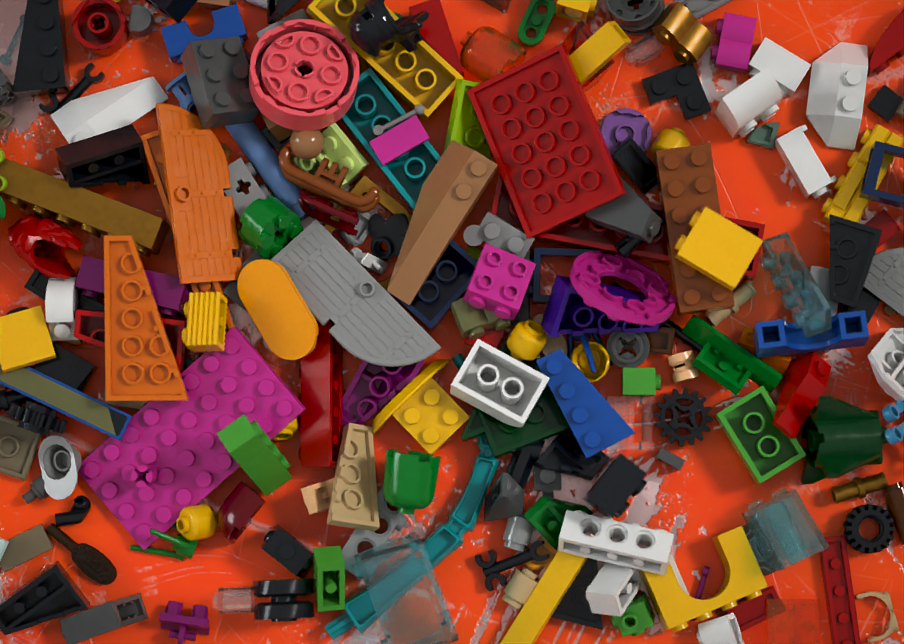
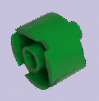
(269, 226)

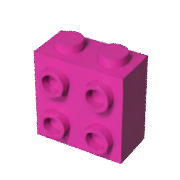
(499, 282)

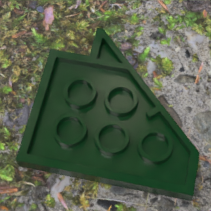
(542, 423)

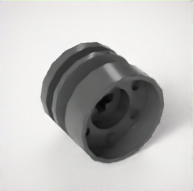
(635, 21)

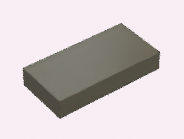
(26, 547)

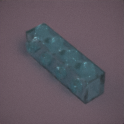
(796, 285)

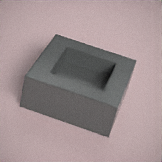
(669, 459)

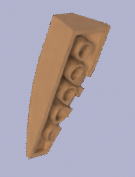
(438, 215)

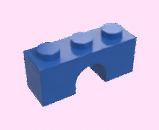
(227, 23)

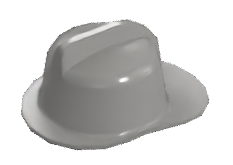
(59, 466)

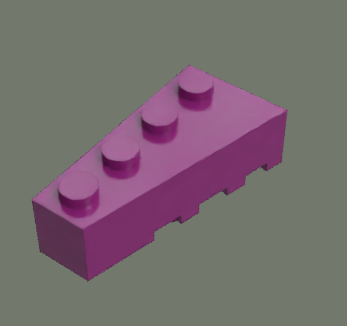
(166, 288)

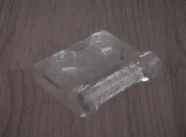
(625, 408)

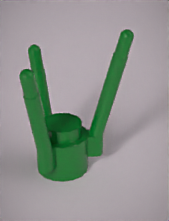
(182, 546)

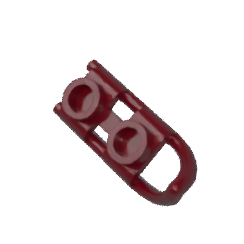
(324, 209)

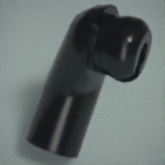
(76, 514)

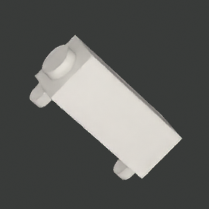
(803, 163)

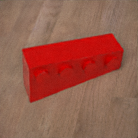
(91, 328)

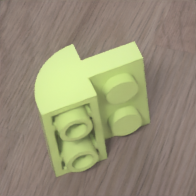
(339, 150)

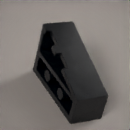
(104, 159)
(41, 599)

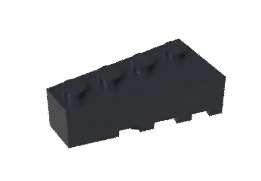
(42, 51)

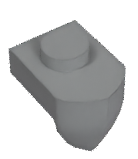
(362, 228)

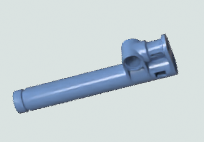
(255, 148)

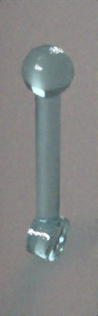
(5, 58)

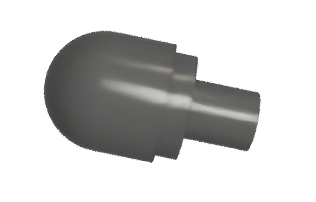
(37, 491)

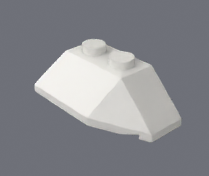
(838, 94)
(888, 362)

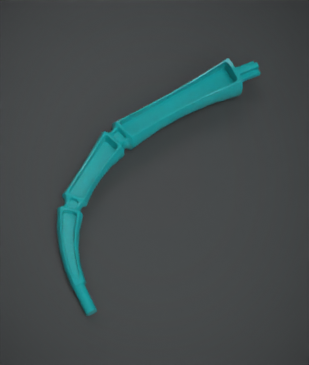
(440, 542)

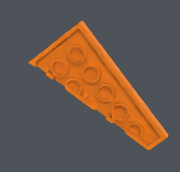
(136, 342)

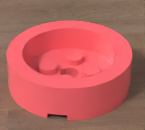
(310, 99)

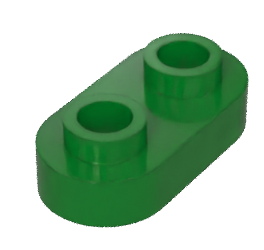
(537, 22)

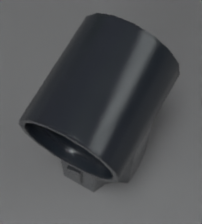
(523, 461)

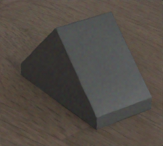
(504, 499)

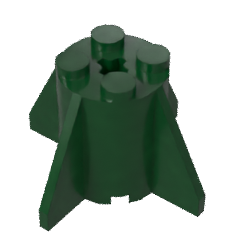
(840, 439)

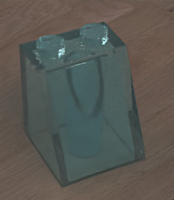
(784, 529)

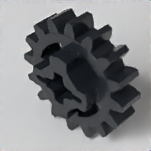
(37, 418)
(691, 427)

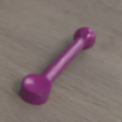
(701, 585)

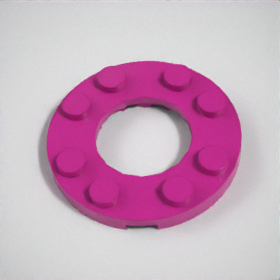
(586, 281)

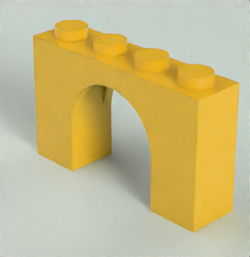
(741, 579)

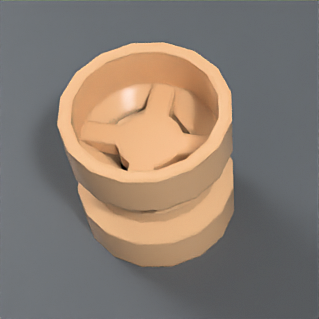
(685, 372)

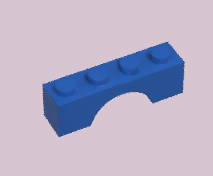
(783, 338)

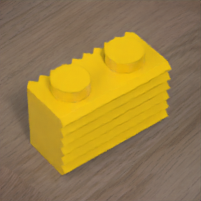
(205, 322)

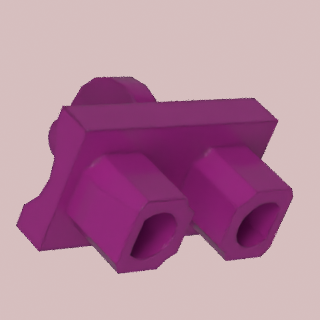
(182, 626)

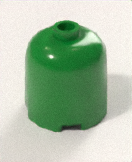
(410, 479)

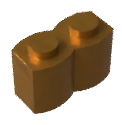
(682, 33)

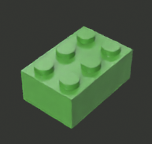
(754, 437)

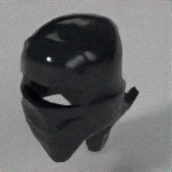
(375, 28)

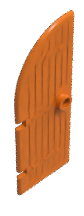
(199, 211)

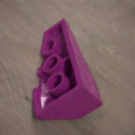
(373, 388)

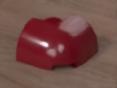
(238, 510)

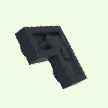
(679, 83)

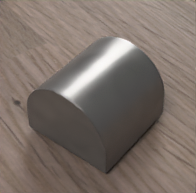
(141, 21)

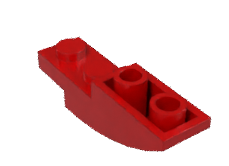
(888, 46)

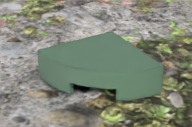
(764, 135)

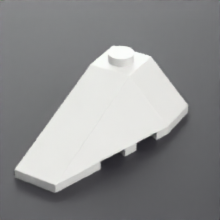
(108, 109)

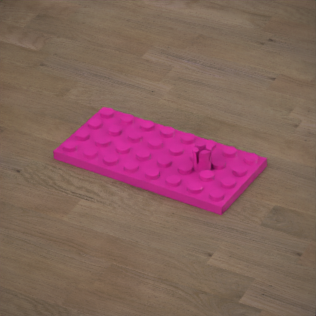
(173, 447)

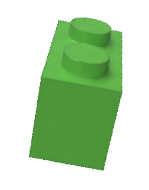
(329, 578)

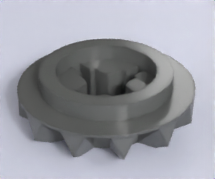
(627, 359)

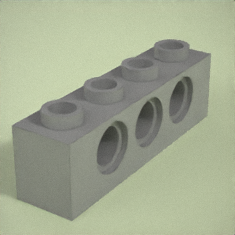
(395, 521)

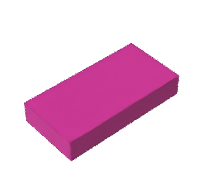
(399, 140)

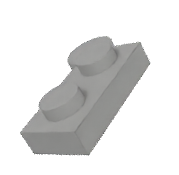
(498, 234)

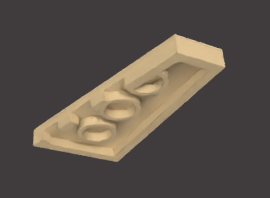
(355, 486)

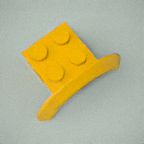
(425, 410)

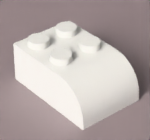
(749, 103)
(498, 384)

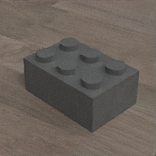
(219, 81)

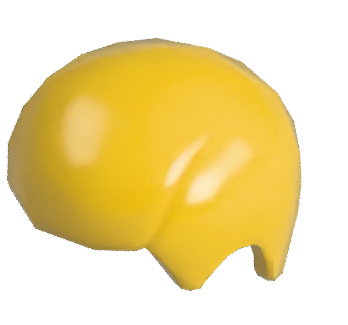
(600, 357)

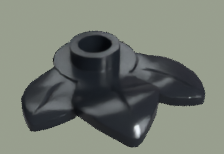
(389, 231)

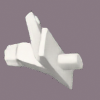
(369, 261)

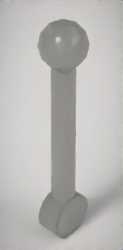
(379, 130)

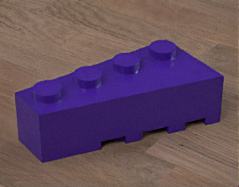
(570, 315)

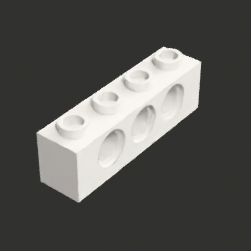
(623, 553)

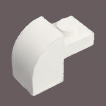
(61, 308)

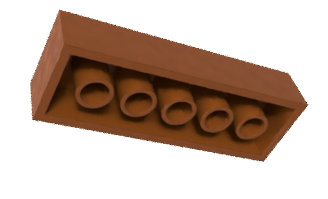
(687, 186)

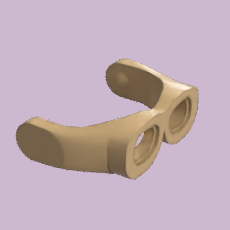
(893, 625)

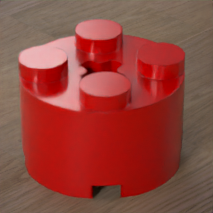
(102, 41)

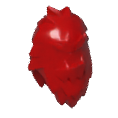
(43, 244)

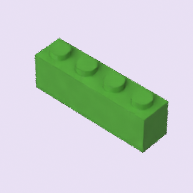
(256, 454)

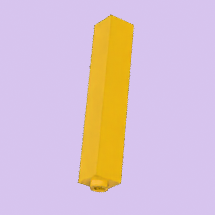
(599, 50)

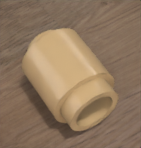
(520, 587)

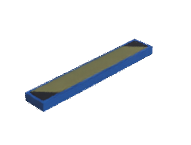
(67, 400)

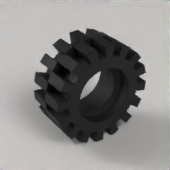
(885, 528)

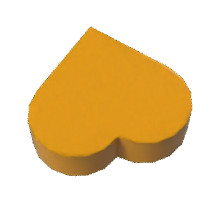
(542, 550)

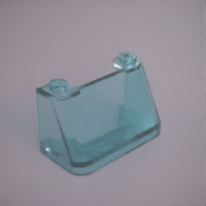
(405, 592)

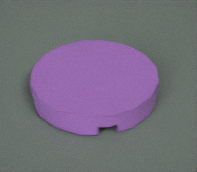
(626, 123)

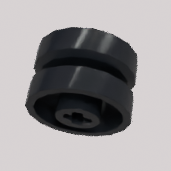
(283, 599)

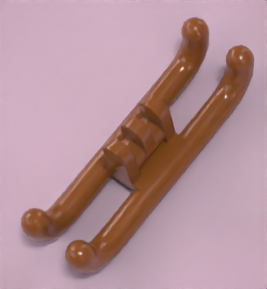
(327, 183)

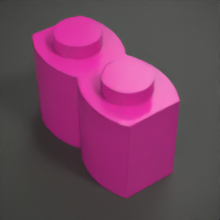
(734, 42)

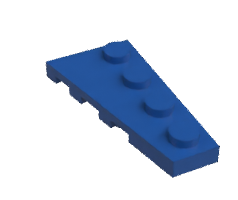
(584, 408)

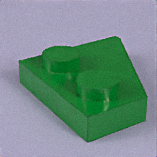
(548, 516)

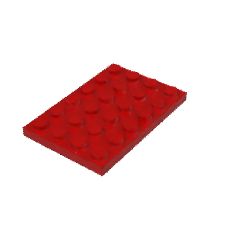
(546, 141)

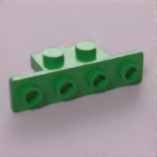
(727, 360)

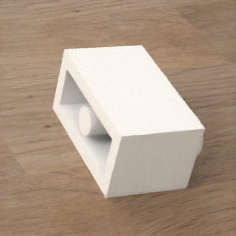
(782, 64)
(613, 589)

